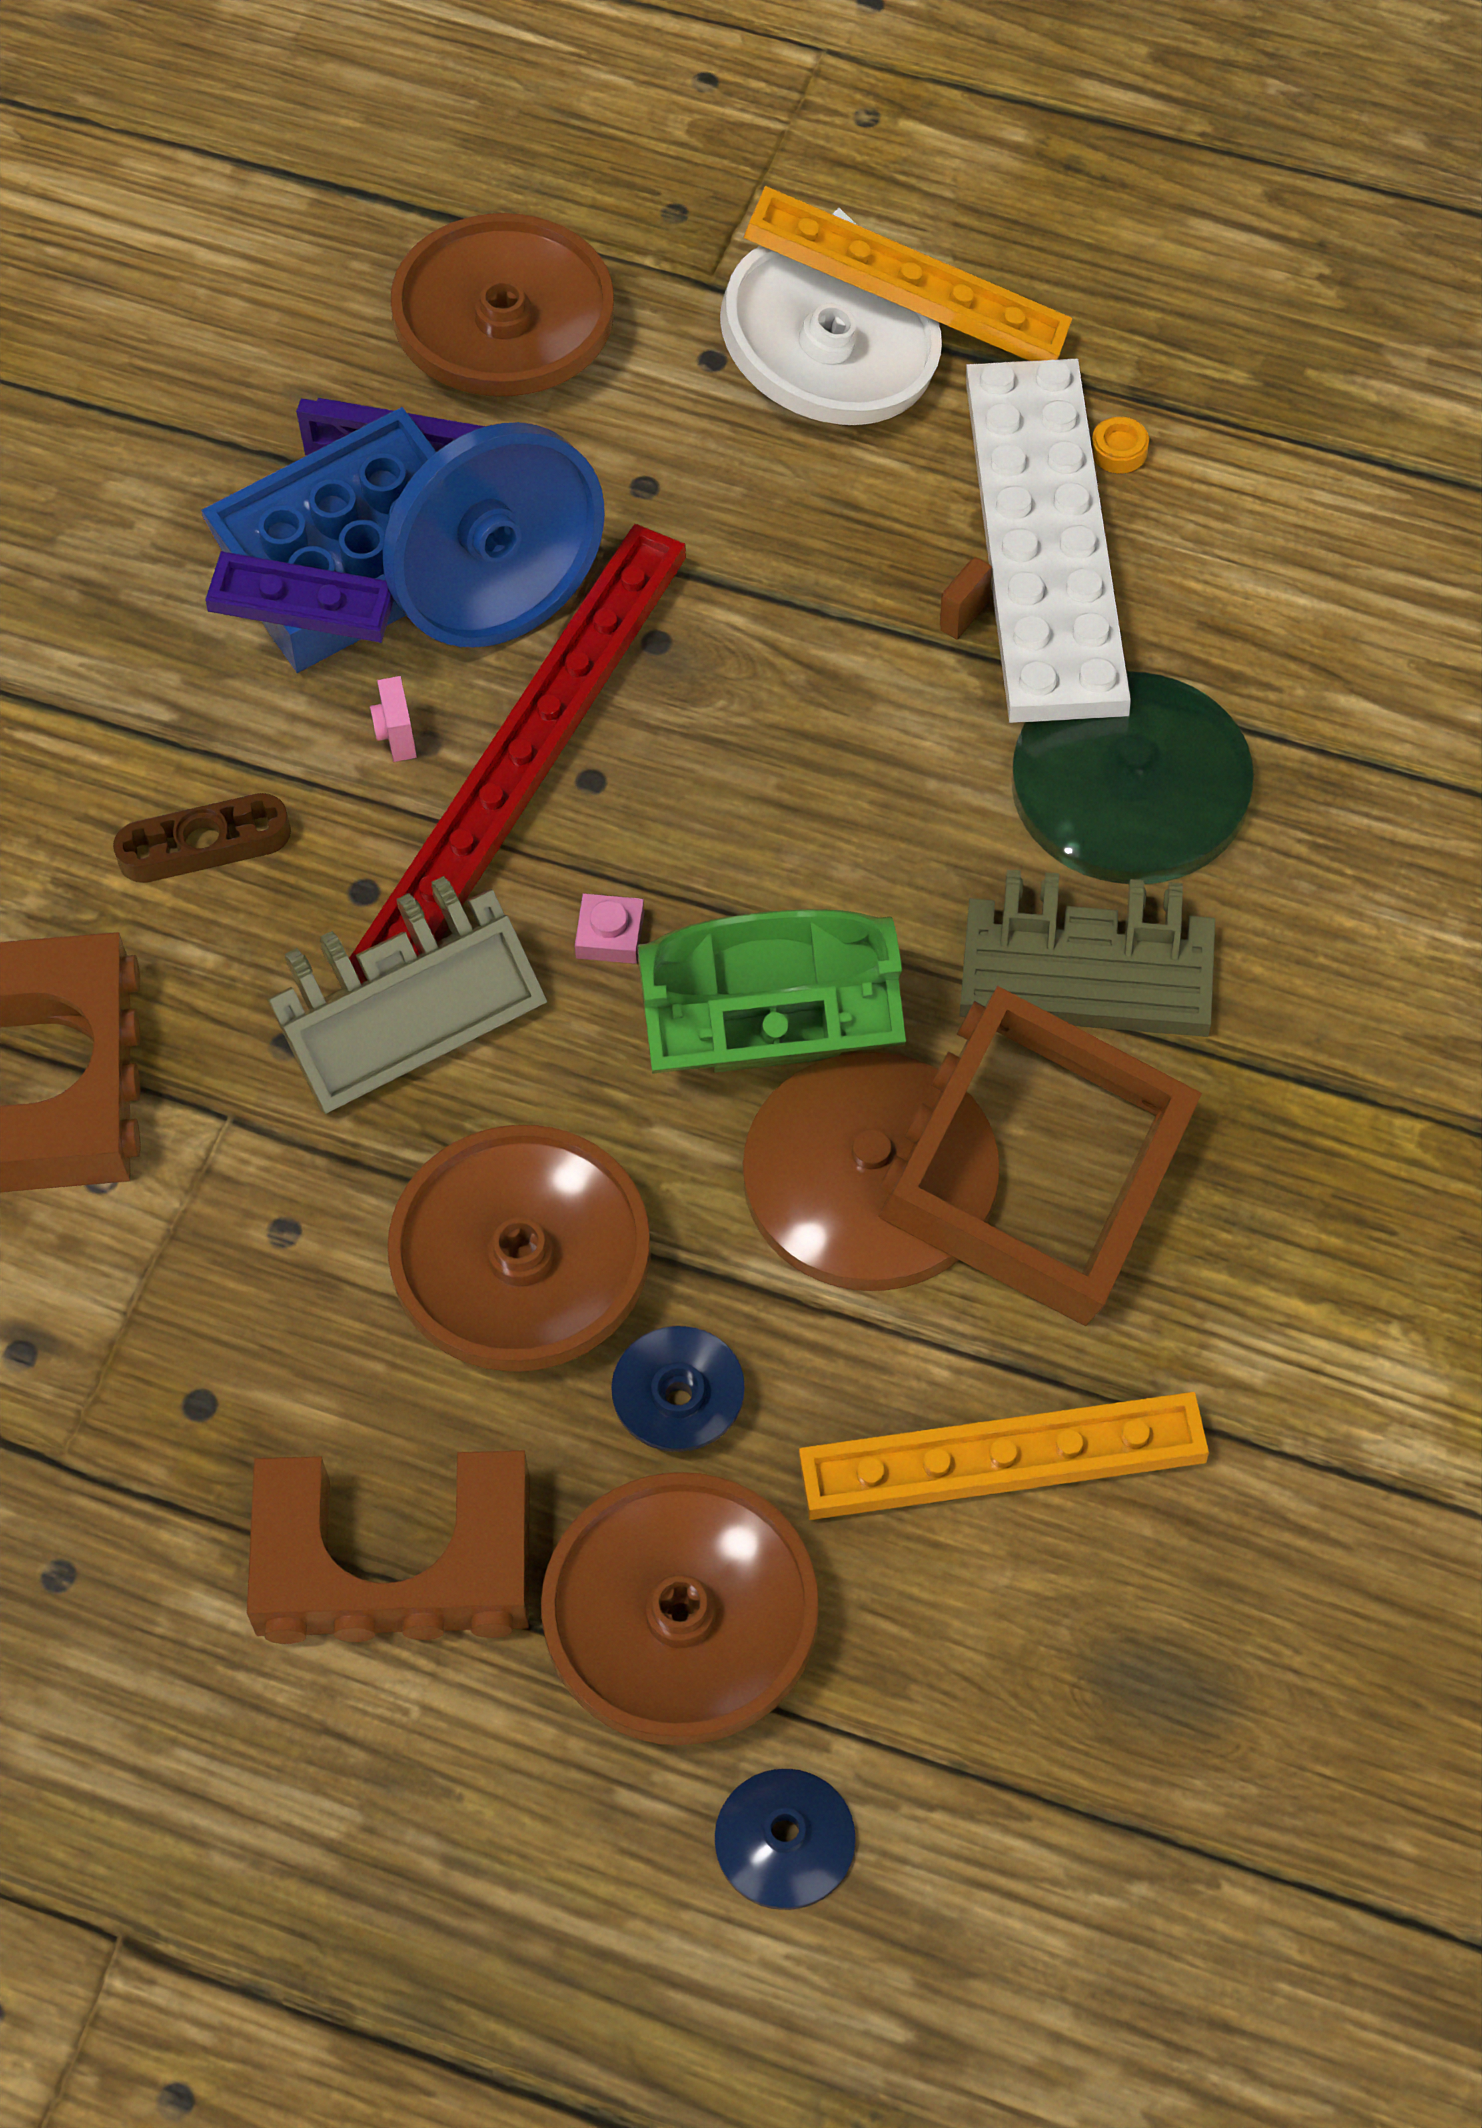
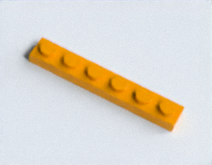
(907, 277)
(1002, 1455)

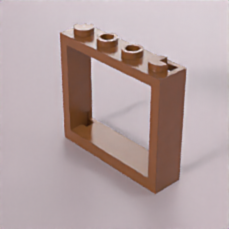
(992, 1250)

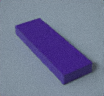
(300, 596)

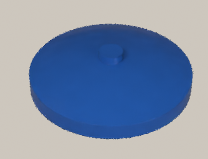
(493, 534)

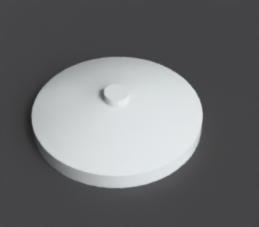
(825, 342)

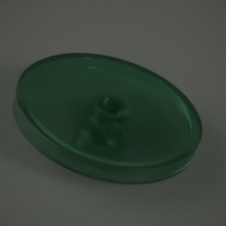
(1138, 790)

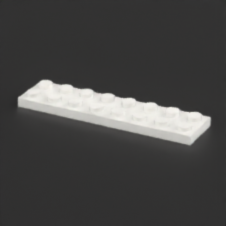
(1046, 542)

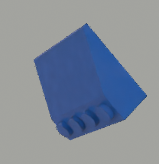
(325, 516)

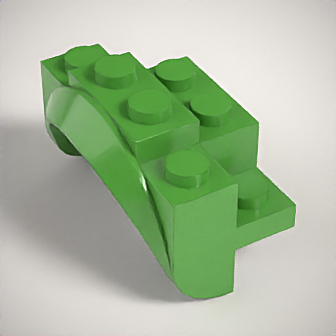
(771, 990)

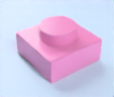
(392, 719)
(609, 928)

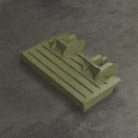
(1088, 970)
(410, 1003)

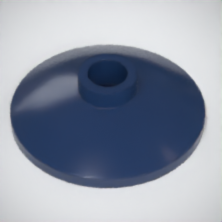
(674, 1361)
(792, 1871)

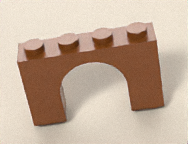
(88, 1128)
(472, 1586)

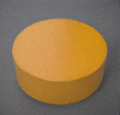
(1120, 445)

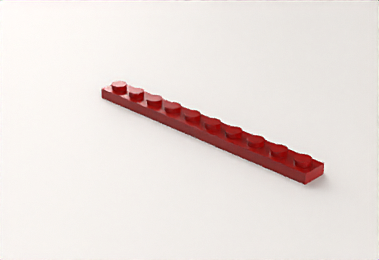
(533, 732)

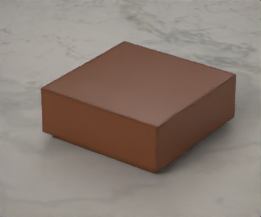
(965, 597)

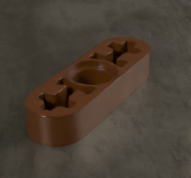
(156, 830)

